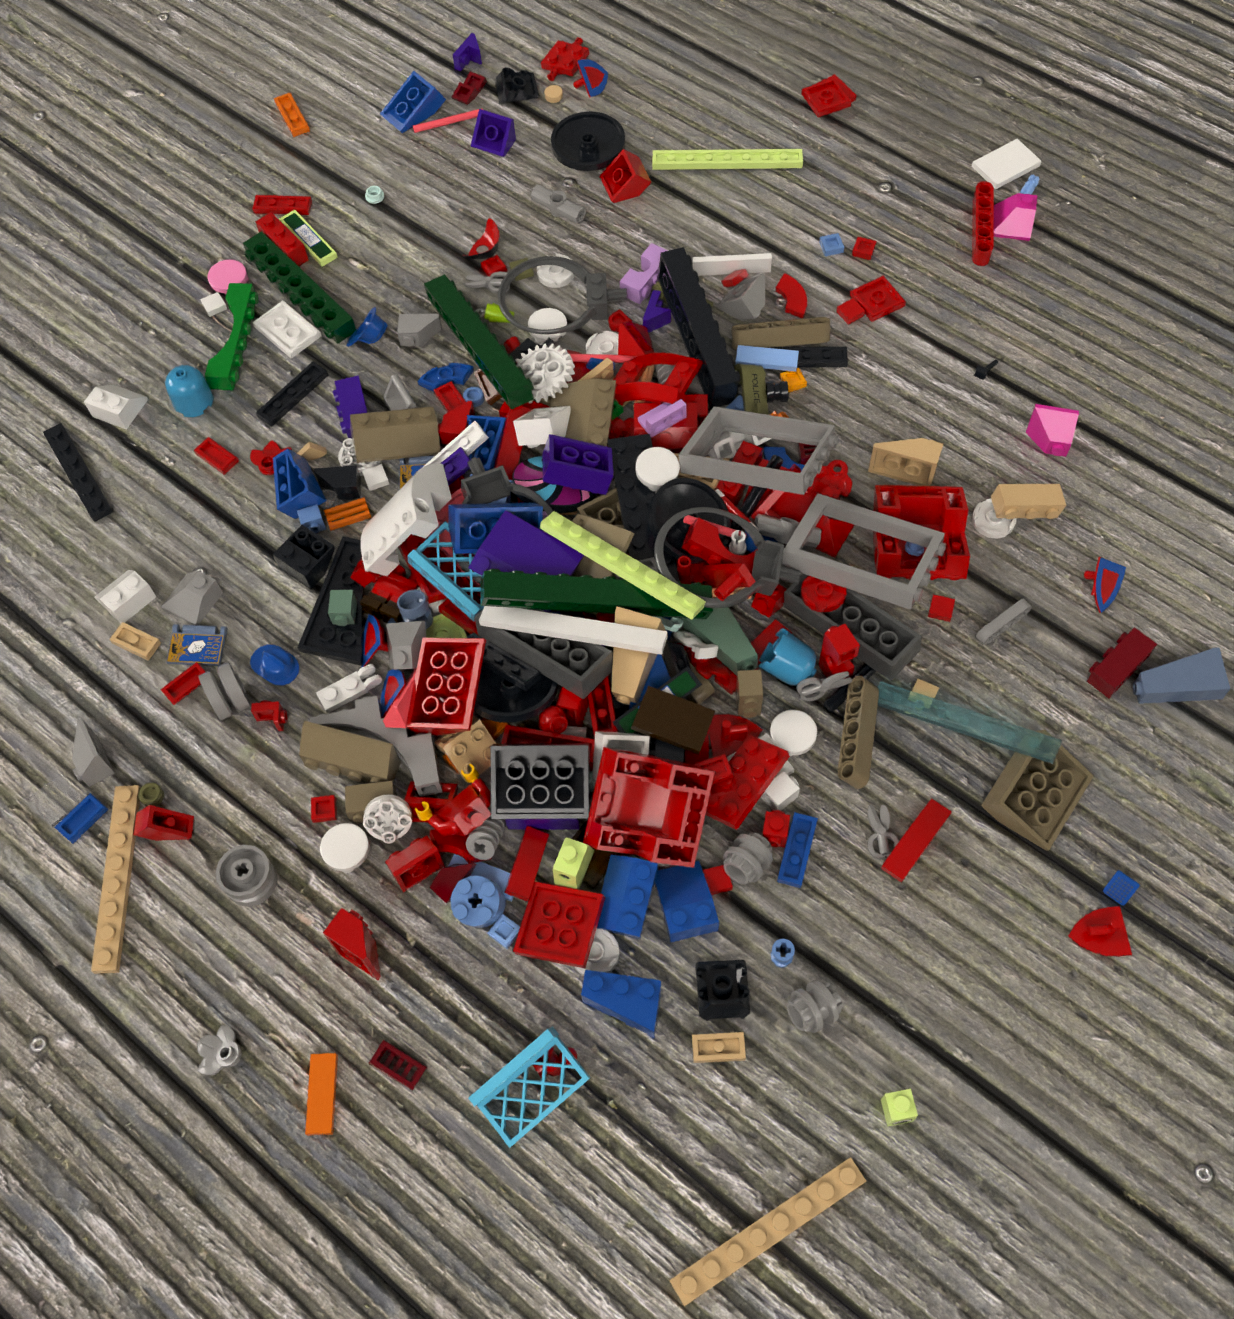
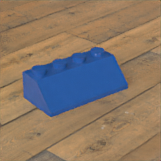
(473, 522)

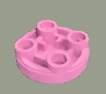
(226, 272)

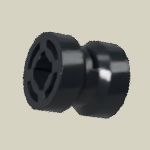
(777, 391)

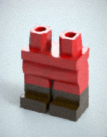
(386, 593)

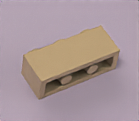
(1028, 501)

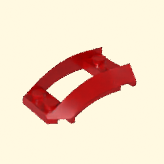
(630, 388)

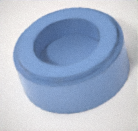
(475, 395)

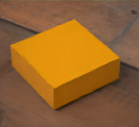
(795, 380)

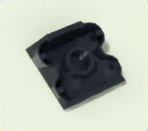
(515, 86)
(722, 989)

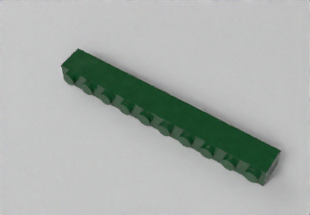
(479, 342)
(577, 594)

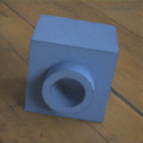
(312, 518)

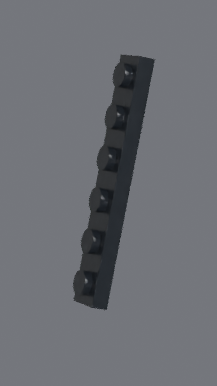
(78, 472)

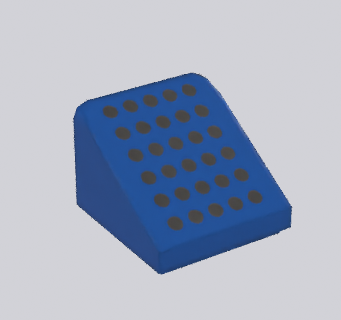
(1121, 887)

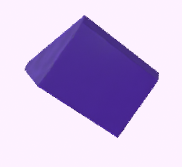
(493, 133)

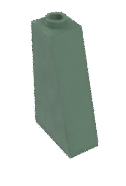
(723, 630)

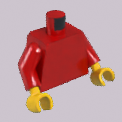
(464, 811)

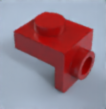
(268, 710)

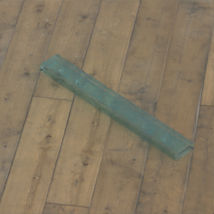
(969, 722)

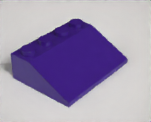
(522, 547)

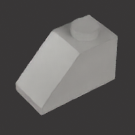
(417, 328)

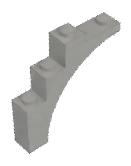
(415, 752)

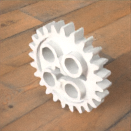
(547, 369)

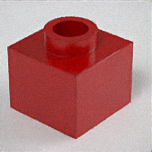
(363, 577)

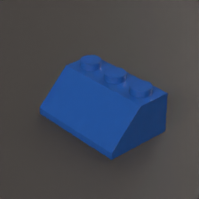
(627, 895)

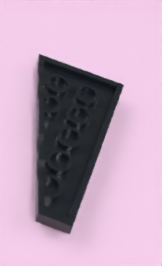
(322, 636)

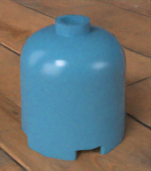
(188, 390)
(788, 659)

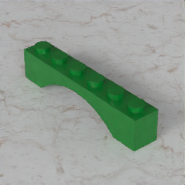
(224, 366)

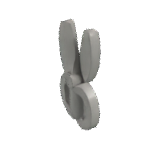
(480, 281)
(821, 685)
(880, 826)

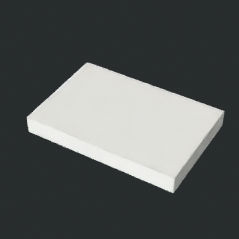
(1006, 163)
(287, 329)

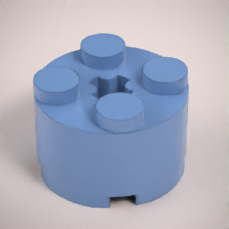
(482, 914)

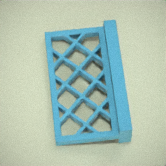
(440, 579)
(510, 1074)

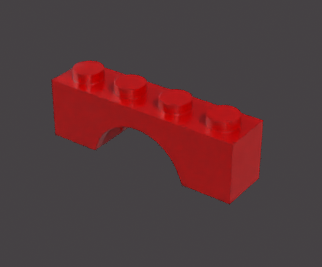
(704, 542)

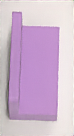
(663, 417)

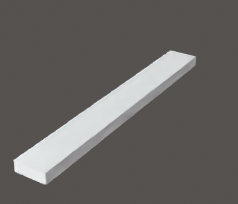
(574, 628)

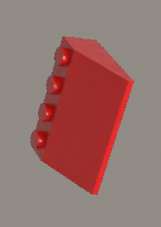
(445, 685)

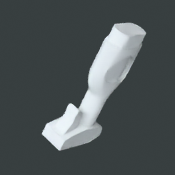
(701, 650)

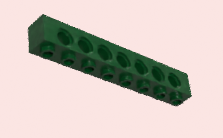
(299, 287)

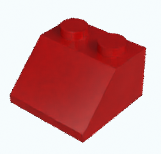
(625, 177)
(414, 863)

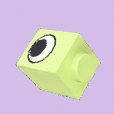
(899, 1107)

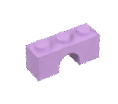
(640, 283)

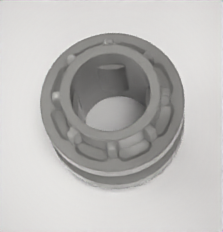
(748, 858)
(814, 1006)

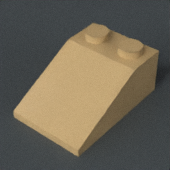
(907, 460)

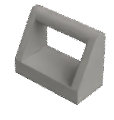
(397, 396)

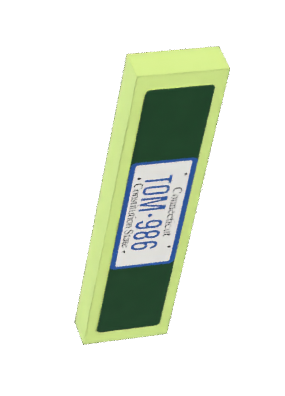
(312, 241)

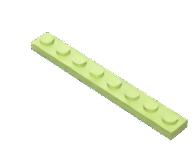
(727, 159)
(623, 565)

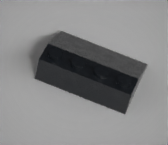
(540, 781)

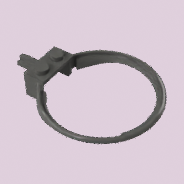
(596, 292)
(489, 487)
(766, 564)

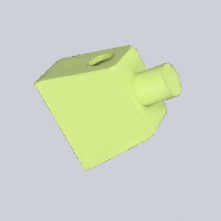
(573, 862)

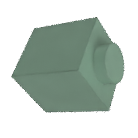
(342, 607)

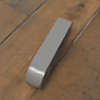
(1003, 621)

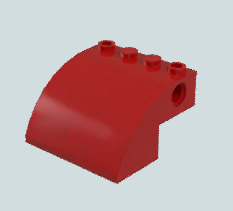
(931, 507)
(648, 807)

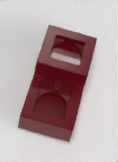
(472, 86)

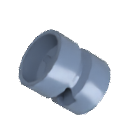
(415, 607)

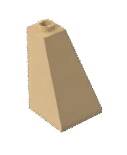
(631, 666)

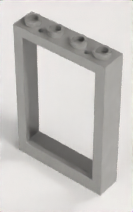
(694, 459)
(856, 578)

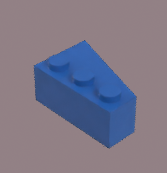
(489, 449)
(295, 484)
(625, 998)

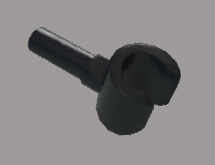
(981, 371)

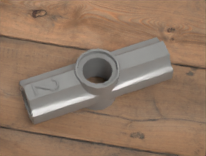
(558, 203)
(783, 529)

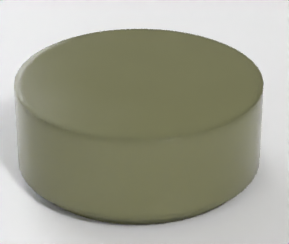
(151, 794)

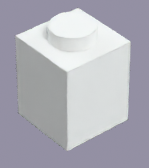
(781, 791)

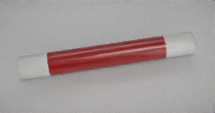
(732, 508)

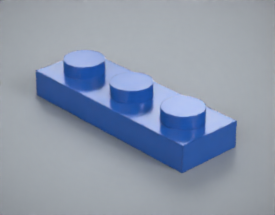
(797, 850)

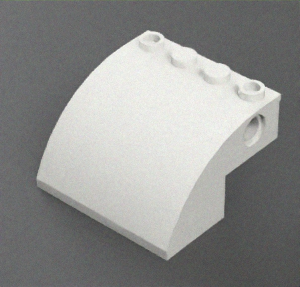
(404, 514)

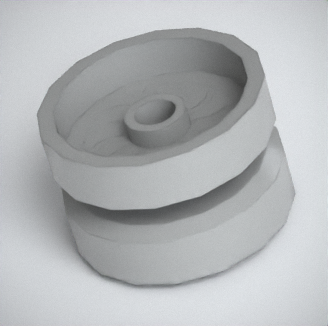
(228, 689)
(246, 875)

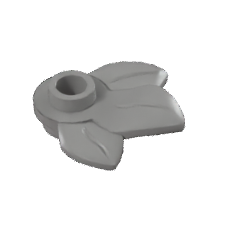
(215, 1049)

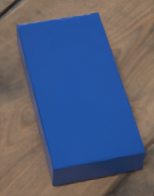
(81, 818)

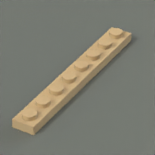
(116, 881)
(767, 1231)

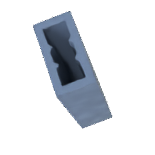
(1187, 679)

